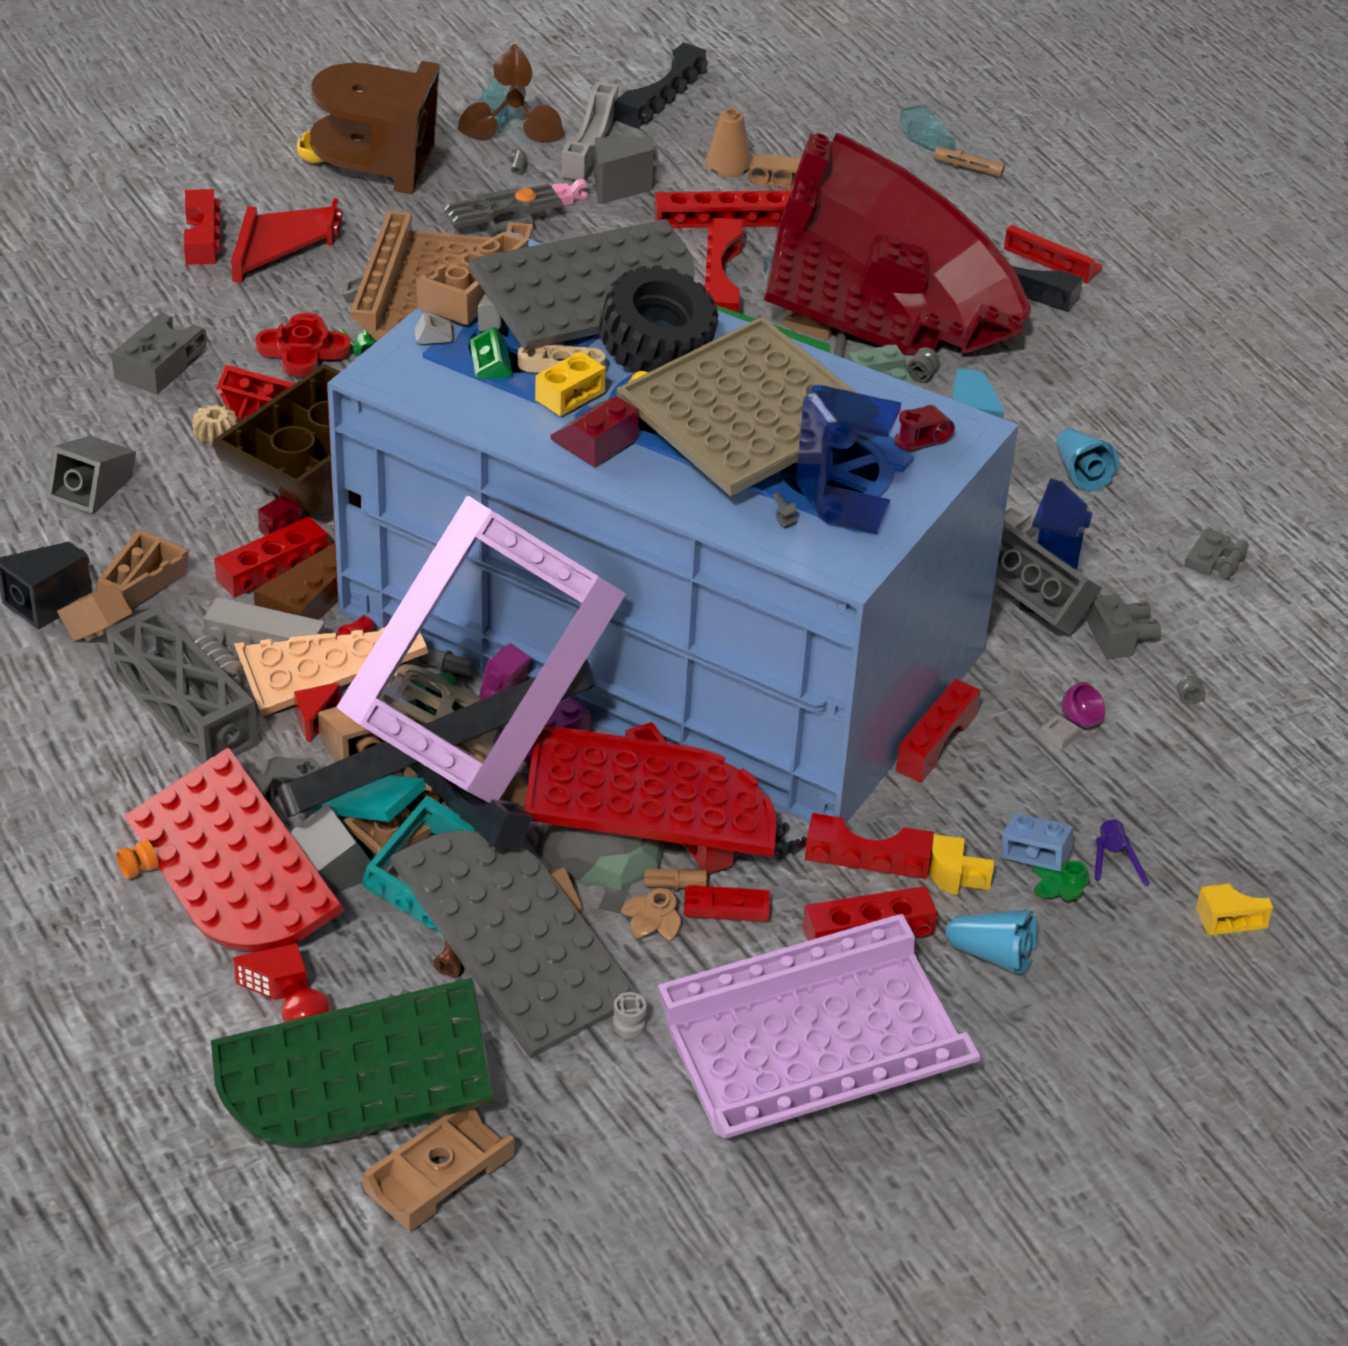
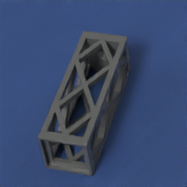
(206, 717)

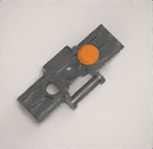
(515, 201)

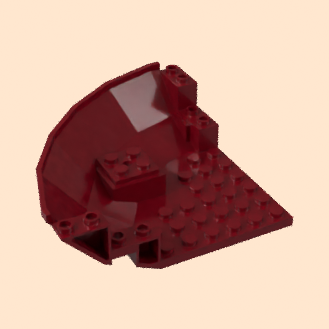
(888, 256)

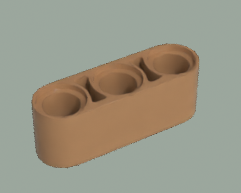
(771, 169)

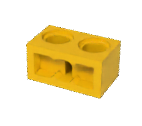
(570, 383)

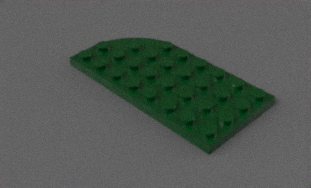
(357, 1068)

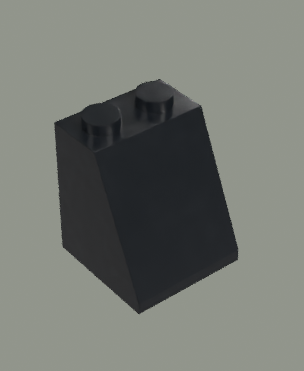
(44, 581)

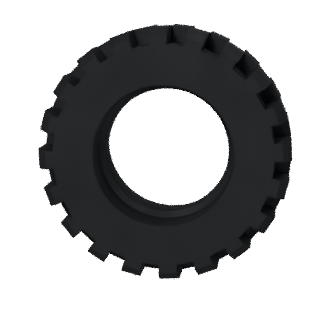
(659, 295)

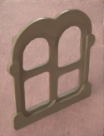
(443, 705)

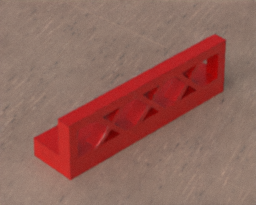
(1050, 254)

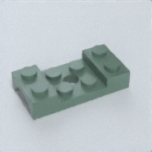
(885, 360)

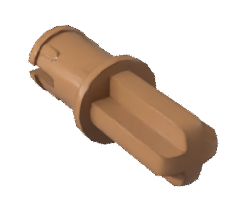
(674, 878)

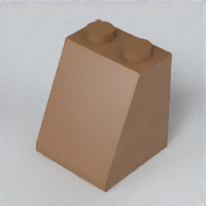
(343, 735)

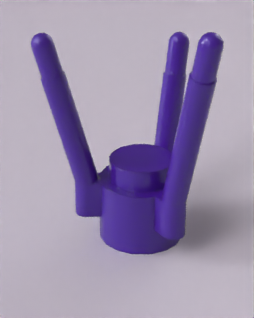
(1115, 839)

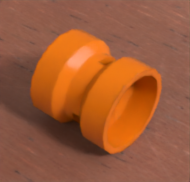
(137, 859)

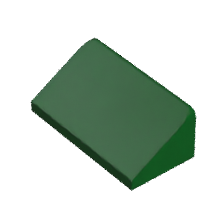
(490, 355)

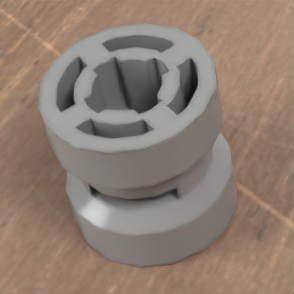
(629, 1015)

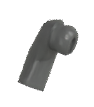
(518, 158)

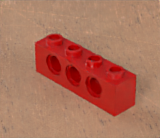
(269, 556)
(843, 914)

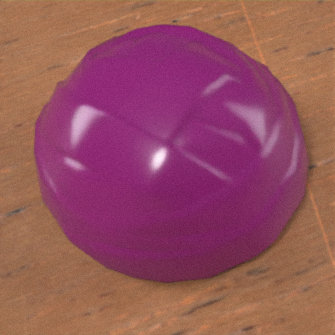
(1083, 705)

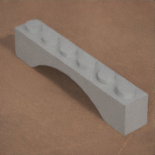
(580, 153)

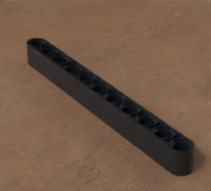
(387, 759)

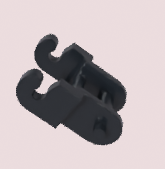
(789, 847)

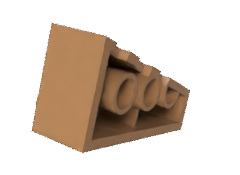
(453, 289)

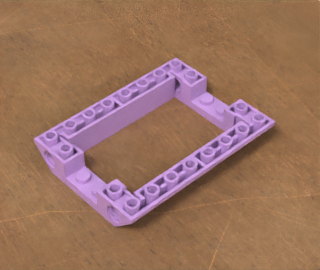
(454, 763)

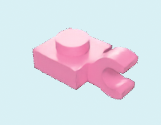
(568, 194)

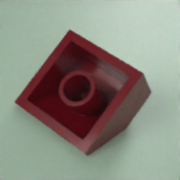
(599, 431)

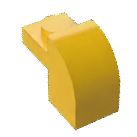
(952, 869)

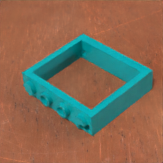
(388, 886)

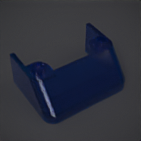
(832, 420)
(1061, 524)

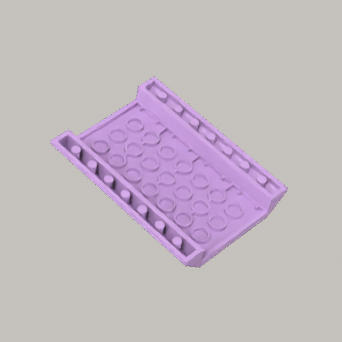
(811, 1026)

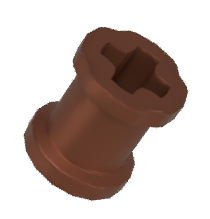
(452, 962)

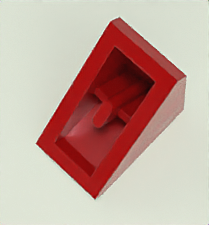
(310, 702)

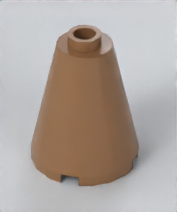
(729, 147)

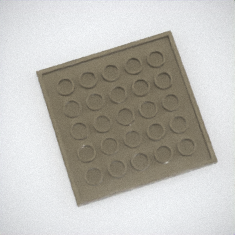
(733, 403)

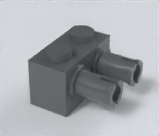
(1114, 625)

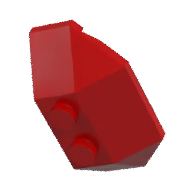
(248, 390)

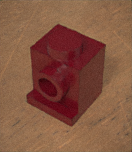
(278, 515)

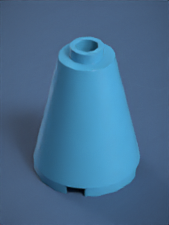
(1087, 459)
(996, 937)

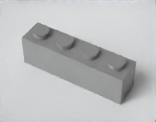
(246, 623)

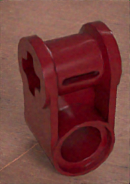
(923, 428)

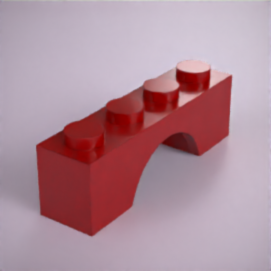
(202, 241)
(923, 744)
(834, 844)

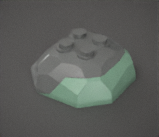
(598, 856)

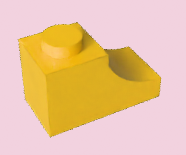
(1229, 911)

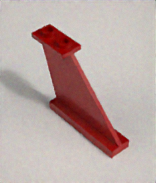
(280, 233)

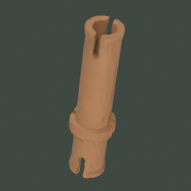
(942, 154)

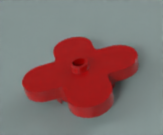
(302, 344)

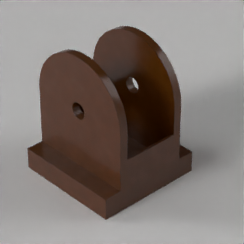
(390, 117)

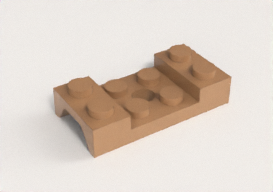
(412, 1185)

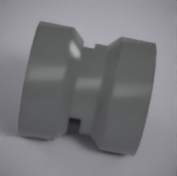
(923, 364)

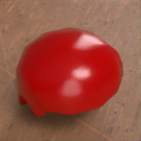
(304, 1004)

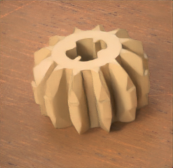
(212, 422)

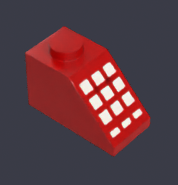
(271, 971)

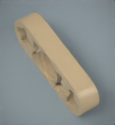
(544, 357)

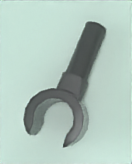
(785, 513)

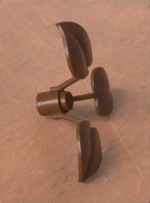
(515, 70)

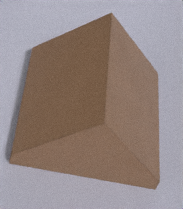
(377, 833)

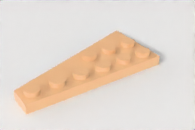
(307, 662)

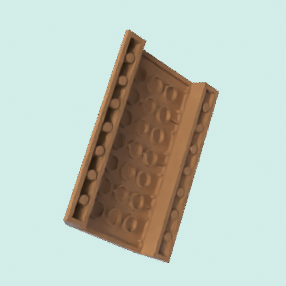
(400, 257)

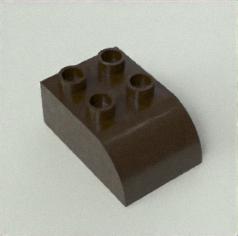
(287, 443)

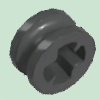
(1190, 690)

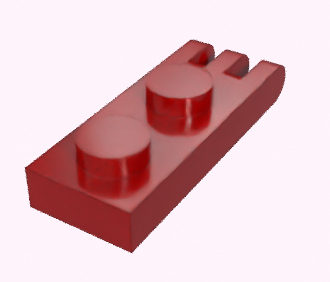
(726, 903)

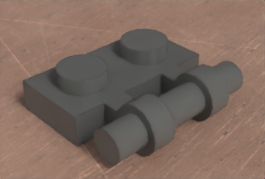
(1208, 554)

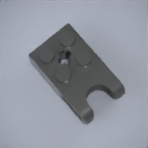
(157, 354)

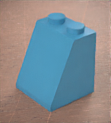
(974, 390)

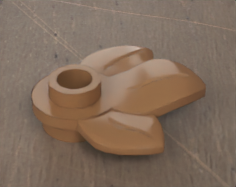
(650, 916)

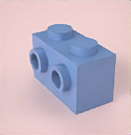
(1037, 842)

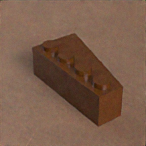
(304, 589)

